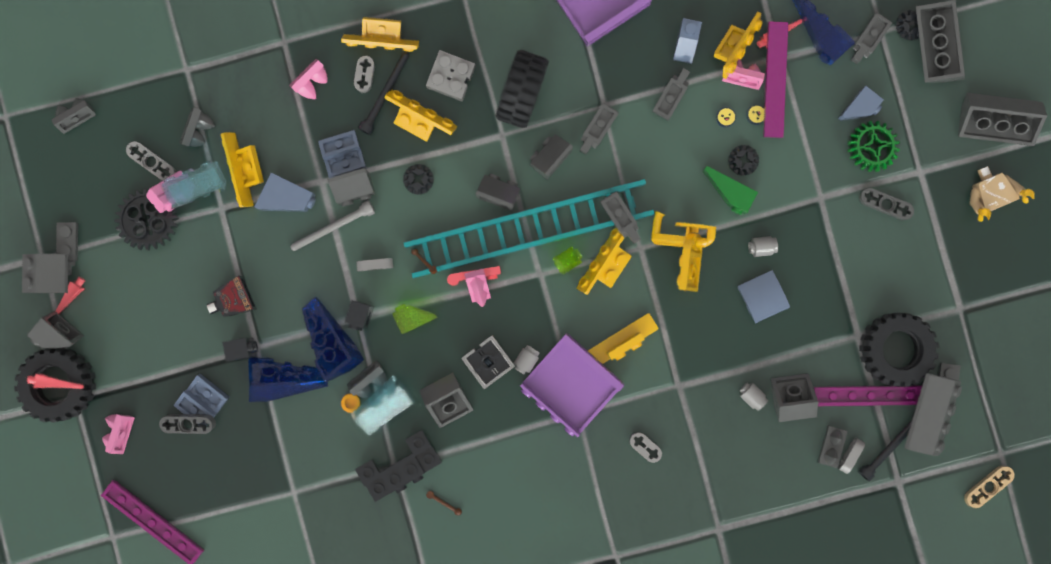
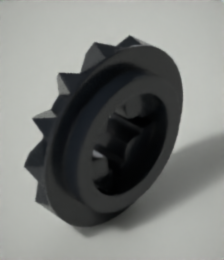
(903, 28)
(735, 163)
(427, 179)

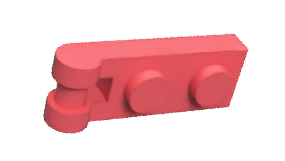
(490, 274)

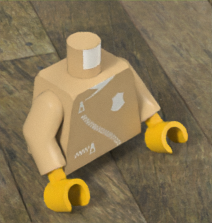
(995, 192)

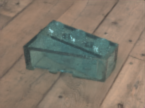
(194, 184)
(382, 405)

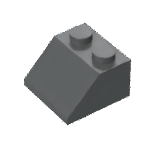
(551, 156)
(351, 187)
(498, 192)
(45, 273)
(54, 332)
(794, 397)
(446, 400)

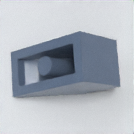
(687, 40)
(862, 105)

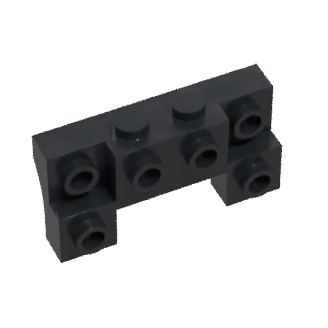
(402, 472)

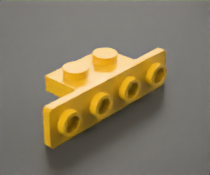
(380, 33)
(734, 44)
(417, 118)
(243, 168)
(606, 265)
(625, 339)

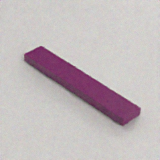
(775, 79)
(867, 395)
(152, 522)

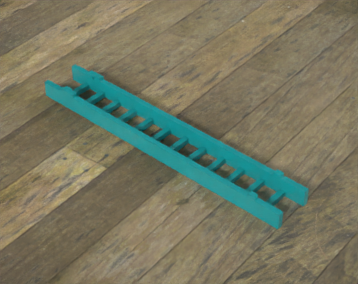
(625, 187)

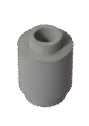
(763, 246)
(526, 360)
(753, 396)

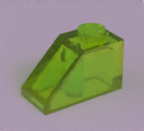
(567, 260)
(411, 317)

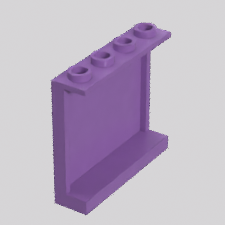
(598, 17)
(571, 385)

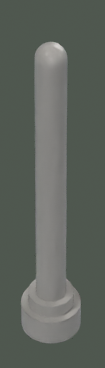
(365, 209)

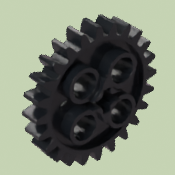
(130, 225)

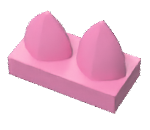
(744, 77)
(303, 84)
(478, 286)
(117, 439)

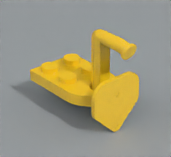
(692, 249)

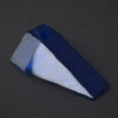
(828, 40)
(332, 346)
(277, 380)

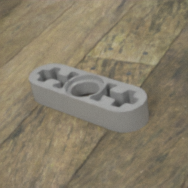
(143, 149)

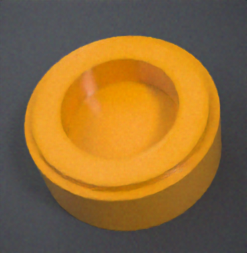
(350, 403)

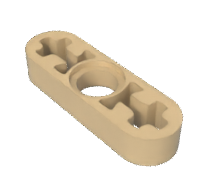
(981, 485)

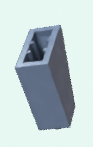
(284, 196)

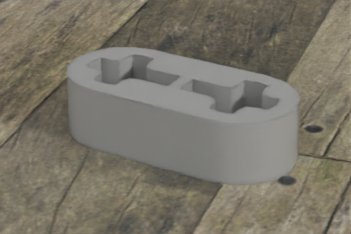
(360, 73)
(376, 264)
(642, 450)
(851, 455)

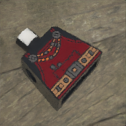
(232, 298)

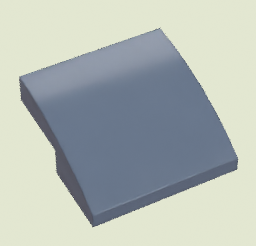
(342, 154)
(763, 296)
(201, 398)

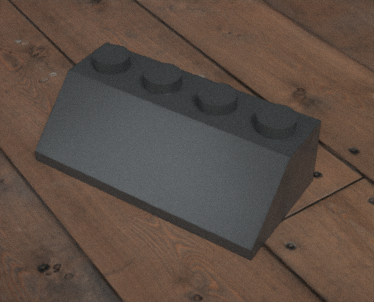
(940, 42)
(1001, 119)
(933, 414)

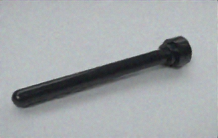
(368, 124)
(868, 471)

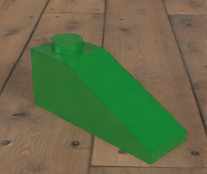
(732, 192)

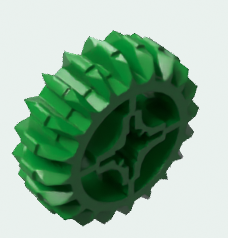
(889, 142)

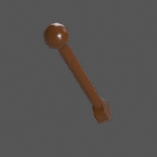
(432, 269)
(430, 494)

